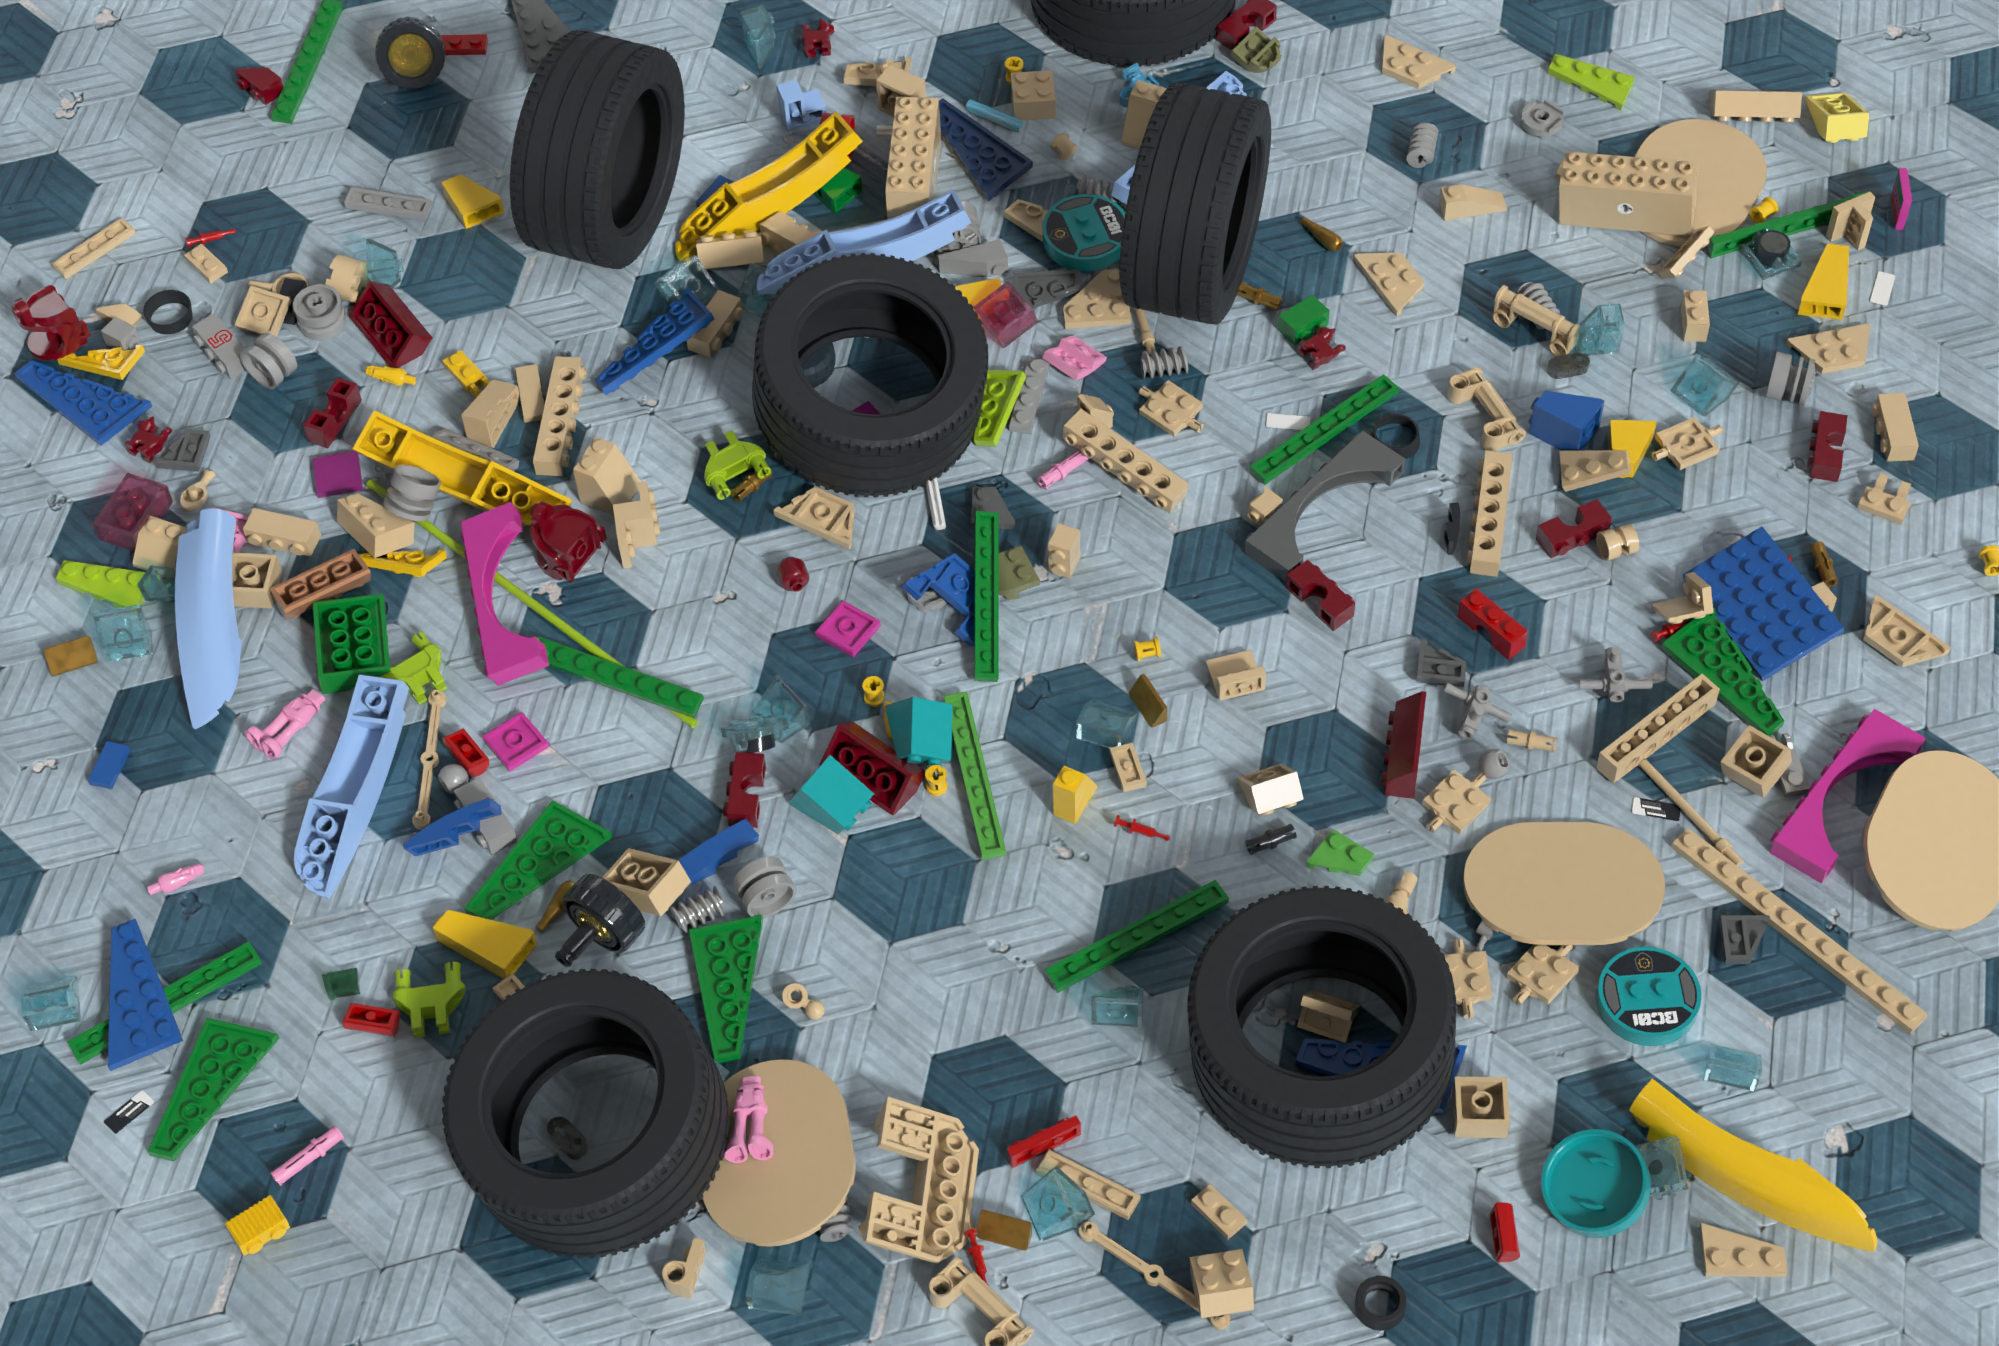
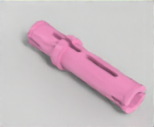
(1060, 470)
(317, 1148)

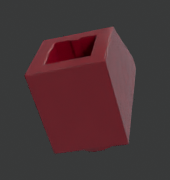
(260, 83)

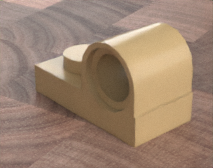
(688, 1270)

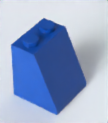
(1565, 419)

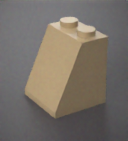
(1140, 108)
(605, 476)

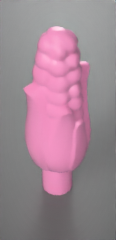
(171, 881)

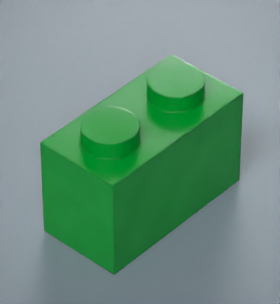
(1302, 320)

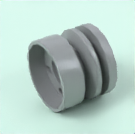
(968, 236)
(1791, 378)
(411, 492)

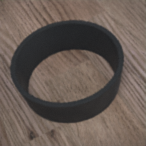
(166, 297)
(1406, 451)

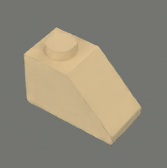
(1096, 408)

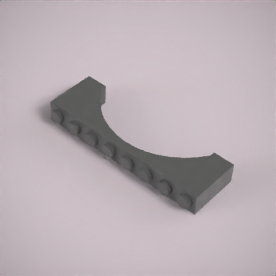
(1359, 462)

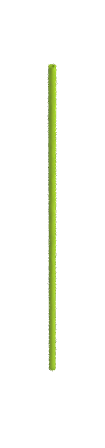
(522, 596)

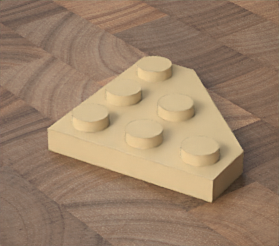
(1098, 303)

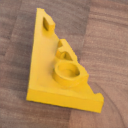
(106, 362)
(406, 562)

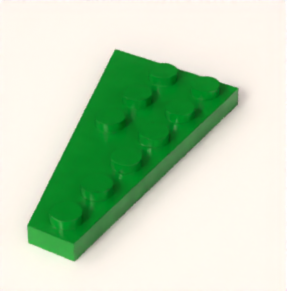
(1708, 650)
(543, 852)
(725, 970)
(214, 1070)

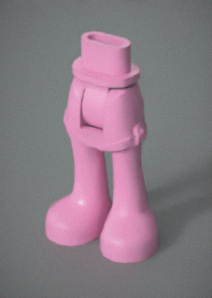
(296, 713)
(749, 1107)

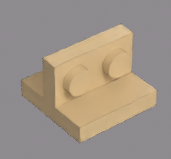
(1852, 220)
(1327, 1015)

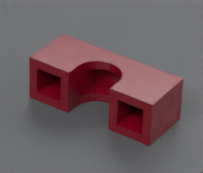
(1236, 27)
(342, 402)
(1829, 431)
(1559, 538)
(1309, 581)
(746, 772)

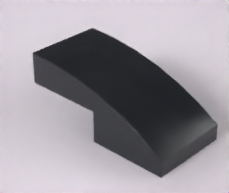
(290, 289)
(1451, 528)

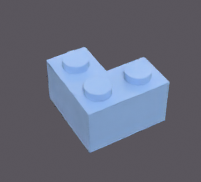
(799, 108)

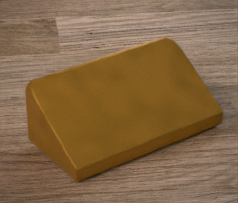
(70, 655)
(1148, 701)
(1004, 1230)

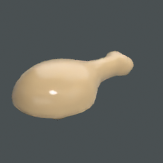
(196, 494)

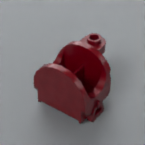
(52, 324)
(564, 539)

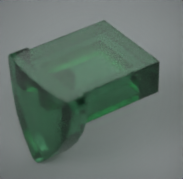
(341, 983)

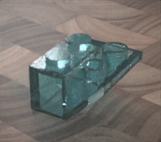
(1601, 331)
(51, 1003)

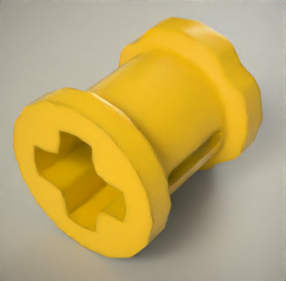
(1013, 65)
(1762, 211)
(1990, 558)
(1141, 653)
(873, 689)
(933, 780)

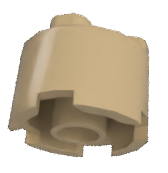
(348, 277)

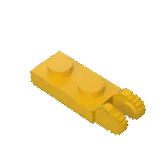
(465, 372)

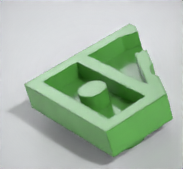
(1340, 855)

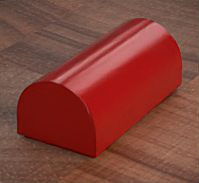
(467, 752)
(372, 1019)
(1504, 1232)

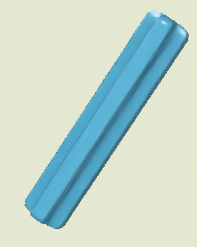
(994, 115)

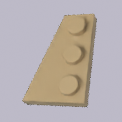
(867, 73)
(1027, 216)
(1592, 467)
(1739, 1256)

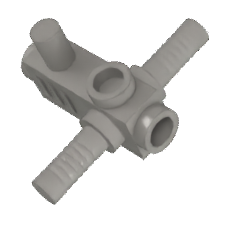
(1615, 682)
(1477, 705)

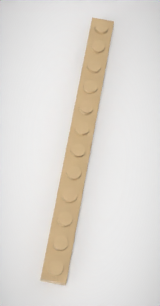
(1800, 931)

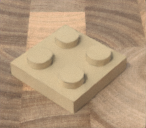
(262, 311)

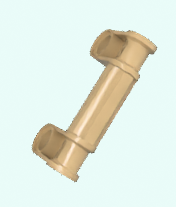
(1510, 305)
(1503, 429)
(959, 1280)

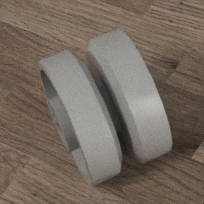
(319, 312)
(268, 360)
(764, 887)

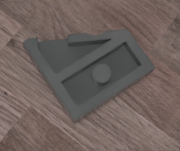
(186, 452)
(989, 500)
(1439, 666)
(1741, 936)

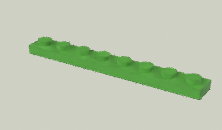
(975, 777)

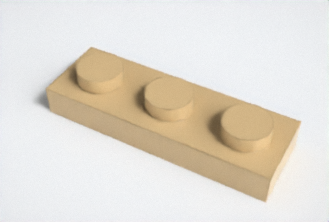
(1686, 253)

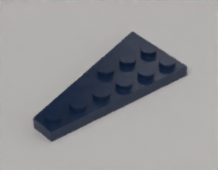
(983, 154)

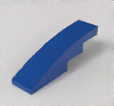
(446, 830)
(718, 850)

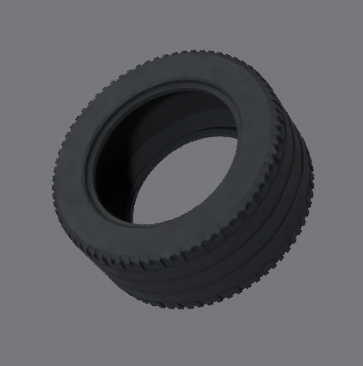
(1132, 29)
(597, 149)
(1194, 203)
(882, 301)
(1318, 936)
(531, 1041)

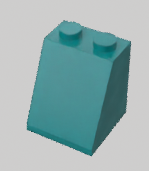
(921, 730)
(832, 797)

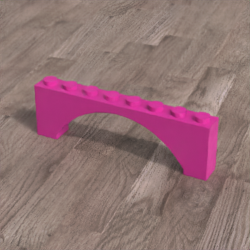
(485, 542)
(1803, 837)

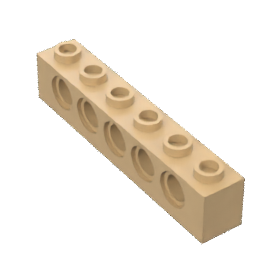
(559, 416)
(1137, 462)
(1491, 513)
(1657, 728)

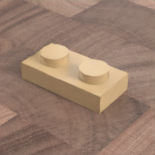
(205, 263)
(1128, 767)
(1219, 1211)

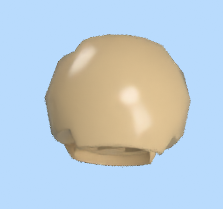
(1063, 146)

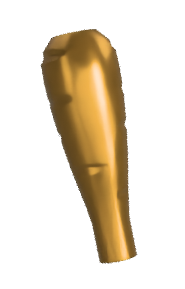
(1325, 236)
(555, 906)

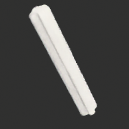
(935, 504)

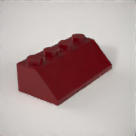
(389, 325)
(1404, 746)
(875, 766)

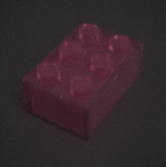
(129, 510)

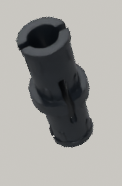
(1270, 839)

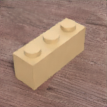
(730, 249)
(726, 311)
(1895, 427)
(282, 532)

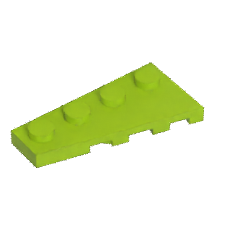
(1604, 82)
(998, 401)
(102, 582)

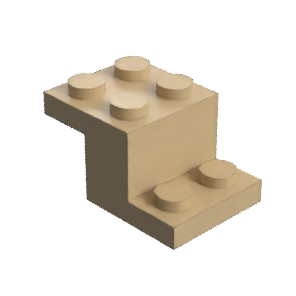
(636, 524)

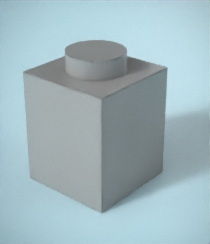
(120, 334)

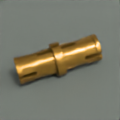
(1259, 296)
(750, 484)
(1823, 564)

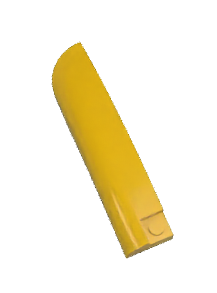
(773, 188)
(461, 473)
(1752, 1176)

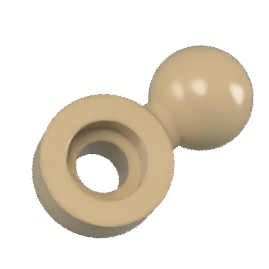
(813, 1008)

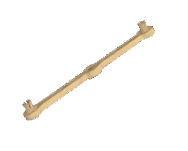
(422, 819)
(1090, 1232)

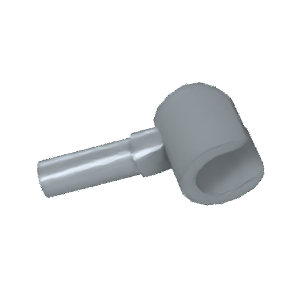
(1486, 933)

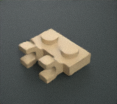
(1884, 504)

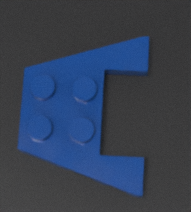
(955, 583)

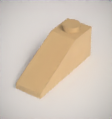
(1469, 201)

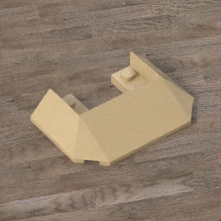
(943, 1184)

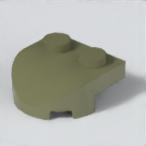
(1257, 52)
(1015, 573)

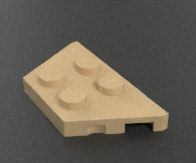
(1412, 64)
(1391, 277)
(1835, 348)
(821, 515)
(1900, 636)

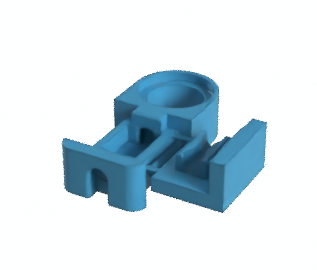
(1132, 75)

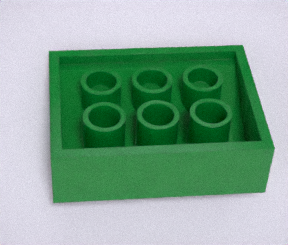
(350, 641)

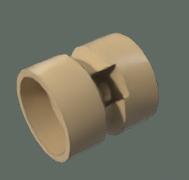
(1614, 543)

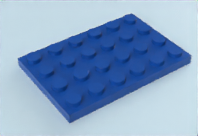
(1766, 603)

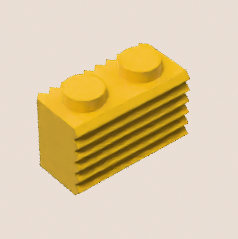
(257, 1226)

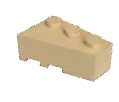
(783, 232)
(490, 412)
(374, 525)

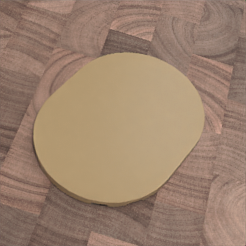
(1728, 172)
(1937, 841)
(1564, 883)
(811, 1162)

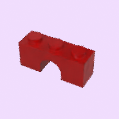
(1506, 633)

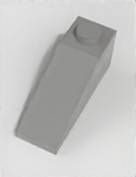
(978, 260)

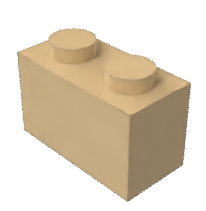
(1694, 316)
(1064, 550)

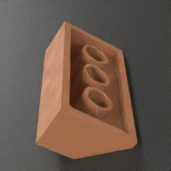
(320, 584)

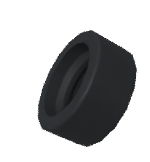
(1385, 1284)

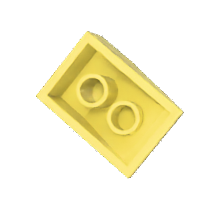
(1838, 116)

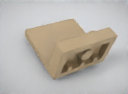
(1694, 605)
(1236, 675)

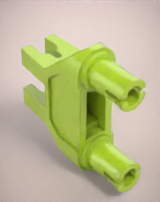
(732, 461)
(420, 669)
(429, 1001)

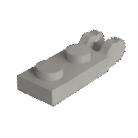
(1793, 779)

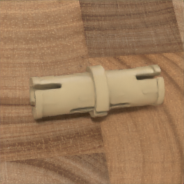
(1532, 740)

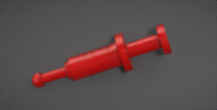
(203, 238)
(1667, 631)
(1139, 828)
(976, 1252)

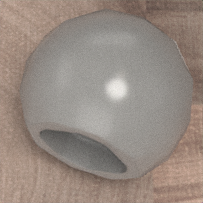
(1494, 763)
(453, 777)

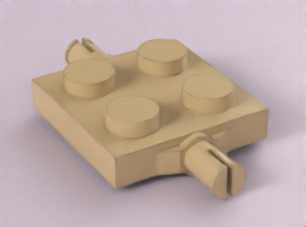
(1171, 408)
(1687, 443)
(1456, 802)
(1542, 973)
(1469, 976)

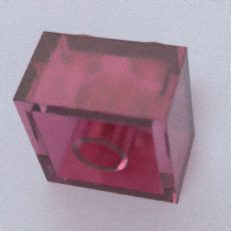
(1005, 314)

